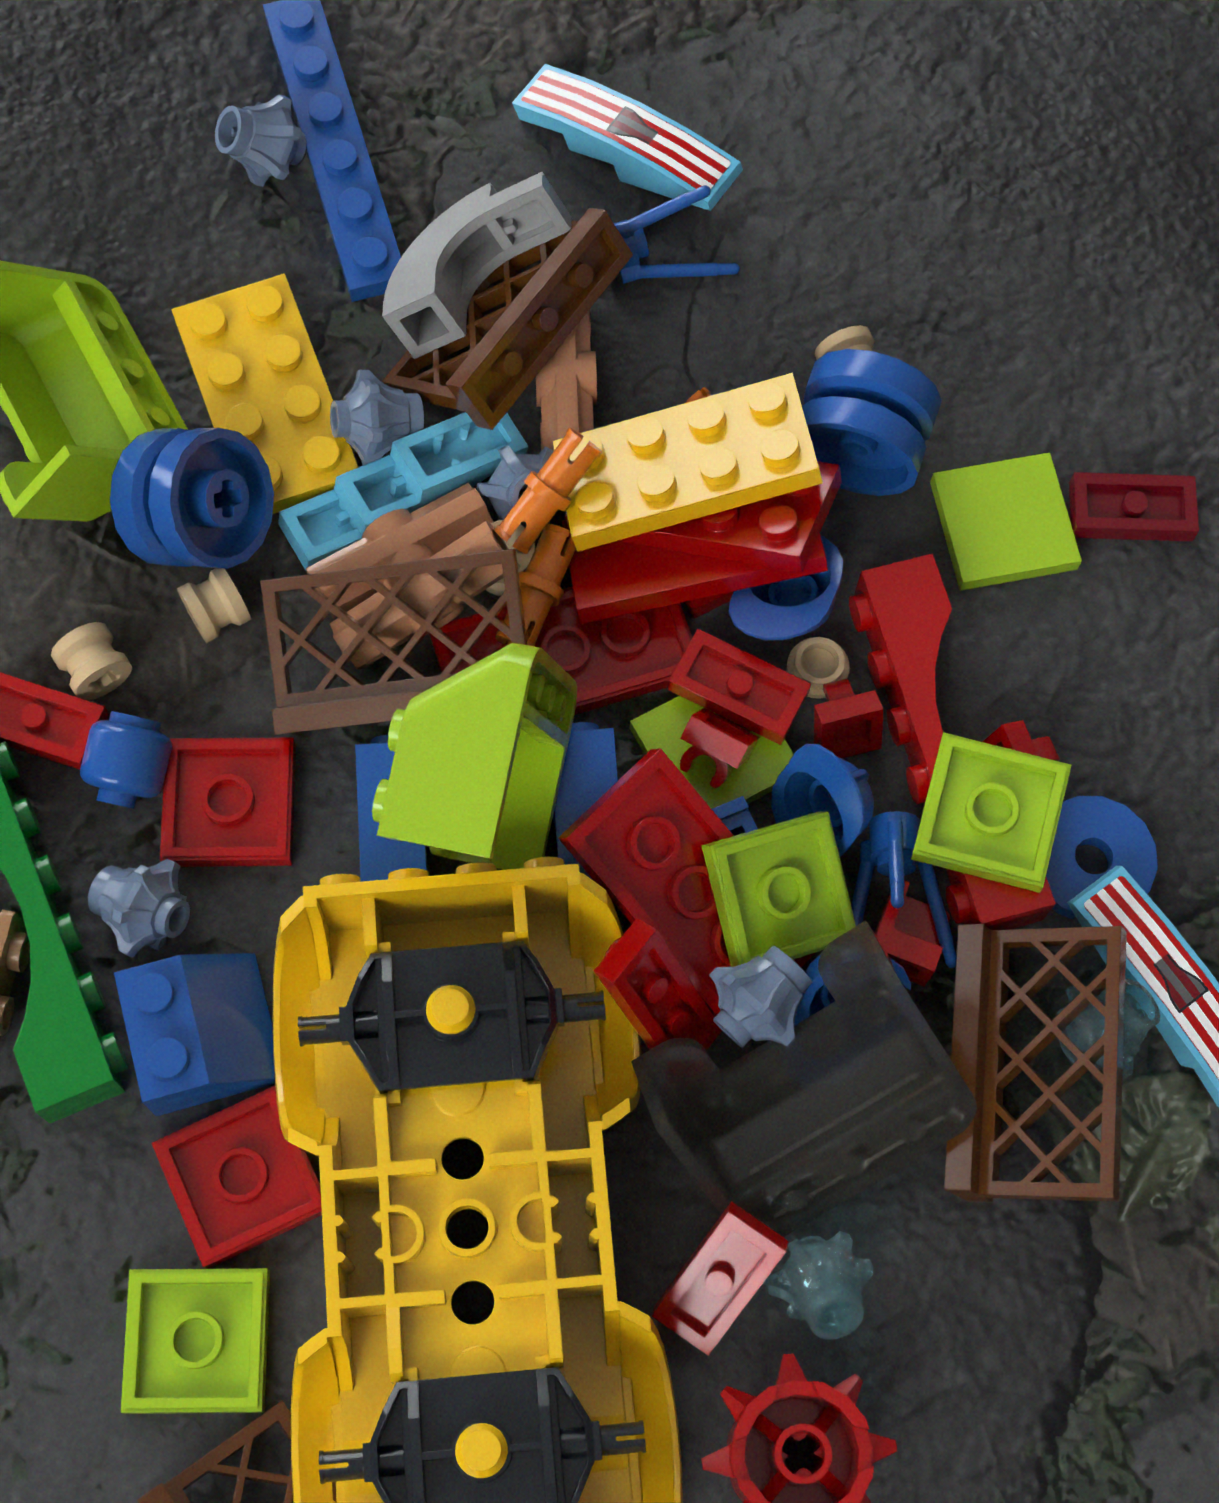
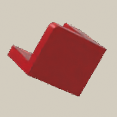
(910, 937)

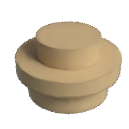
(818, 662)

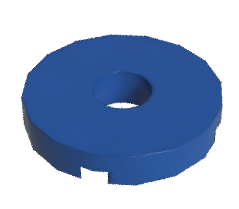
(1111, 829)

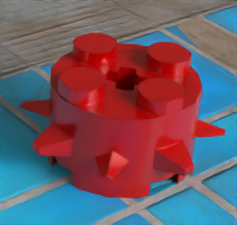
(793, 1412)

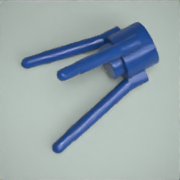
(634, 236)
(891, 850)

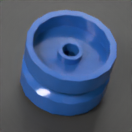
(870, 419)
(192, 497)

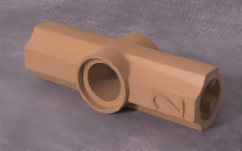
(568, 386)
(404, 537)
(423, 595)

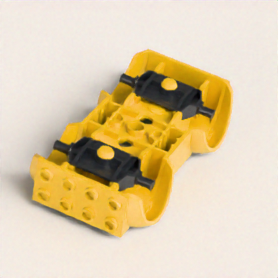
(430, 1021)

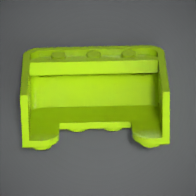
(71, 390)
(481, 760)

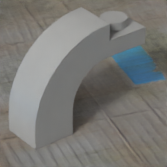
(457, 252)

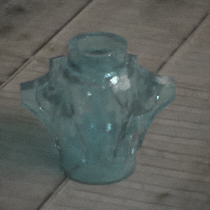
(1088, 1027)
(823, 1284)

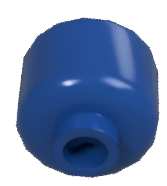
(125, 759)

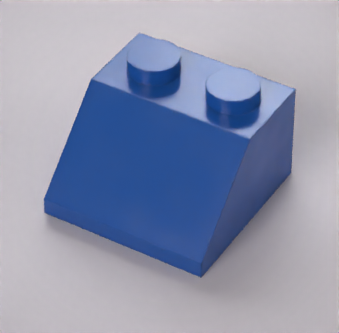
(197, 1028)

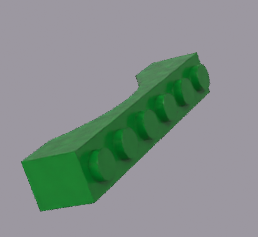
(61, 1041)

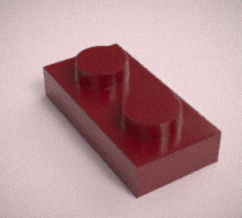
(1133, 506)

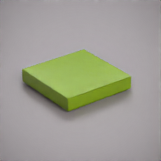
(1005, 521)
(753, 779)
(991, 812)
(779, 888)
(196, 1341)

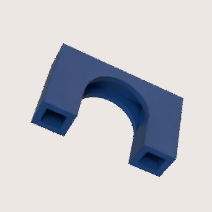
(585, 777)

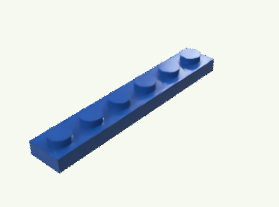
(334, 145)

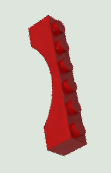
(904, 618)

